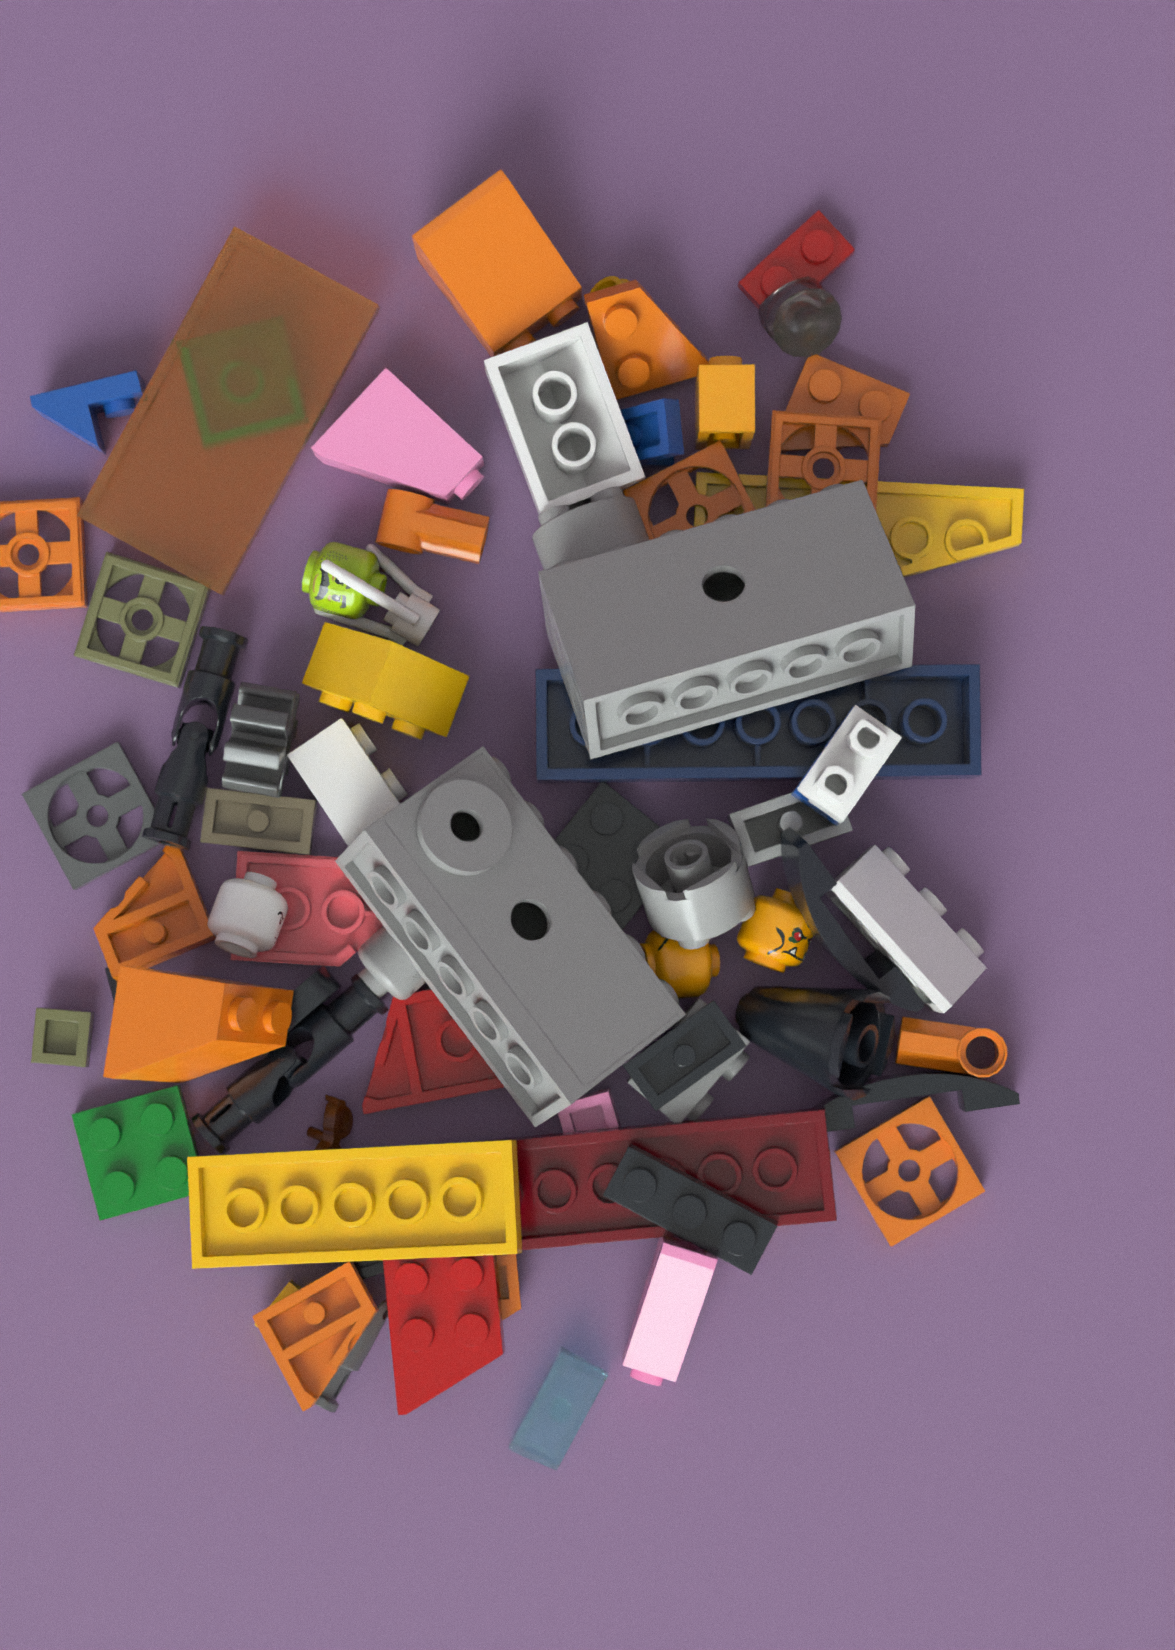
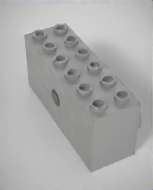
(728, 618)
(510, 935)

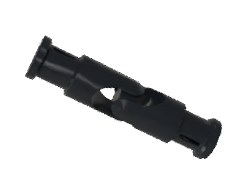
(184, 774)
(272, 1079)

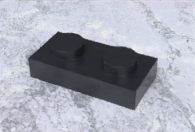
(684, 1055)

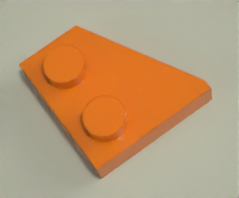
(639, 341)
(838, 390)

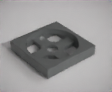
(58, 837)

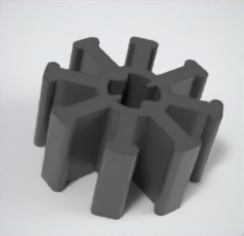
(260, 739)

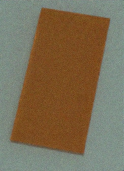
(229, 411)

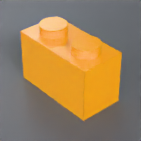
(725, 403)

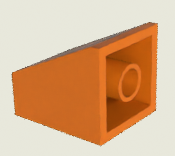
(497, 267)
(190, 1024)

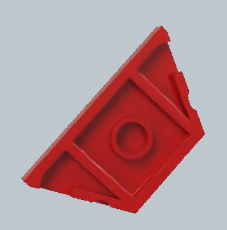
(424, 1057)
(441, 1323)

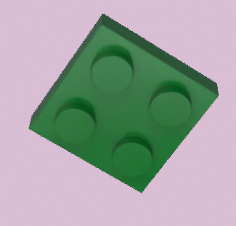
(137, 1151)

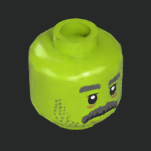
(334, 596)

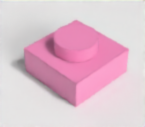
(590, 1113)

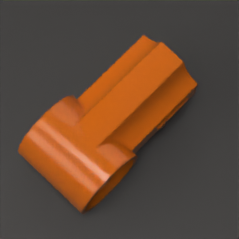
(417, 524)
(944, 1047)

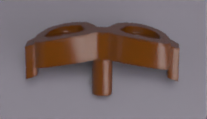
(336, 1124)

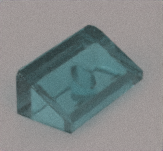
(558, 1409)

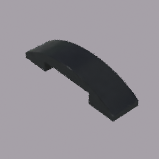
(807, 883)
(972, 1094)

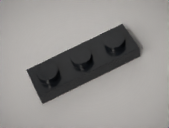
(690, 1209)

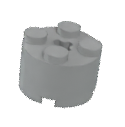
(589, 528)
(693, 881)

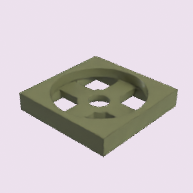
(185, 632)

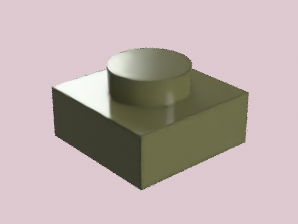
(62, 1037)

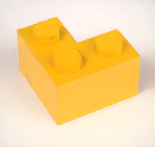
(384, 681)

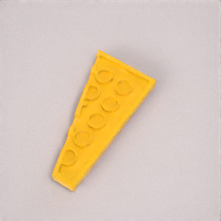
(923, 522)

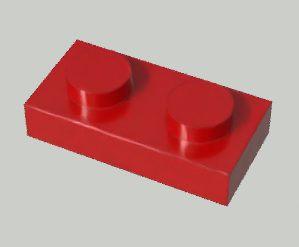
(811, 251)

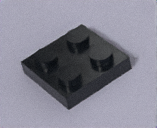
(605, 844)

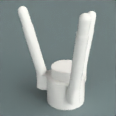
(409, 616)

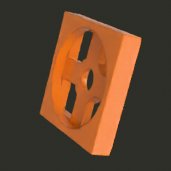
(786, 423)
(677, 476)
(50, 553)
(946, 1148)

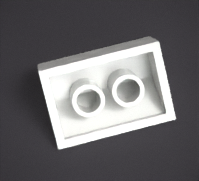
(563, 419)
(907, 927)

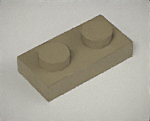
(258, 821)

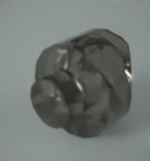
(801, 317)

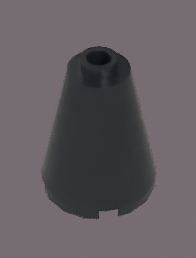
(822, 1032)

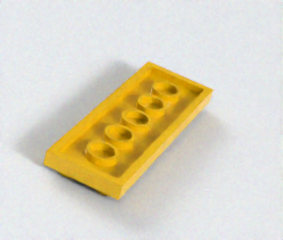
(355, 1204)

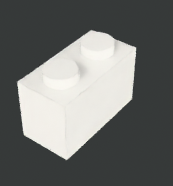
(346, 779)

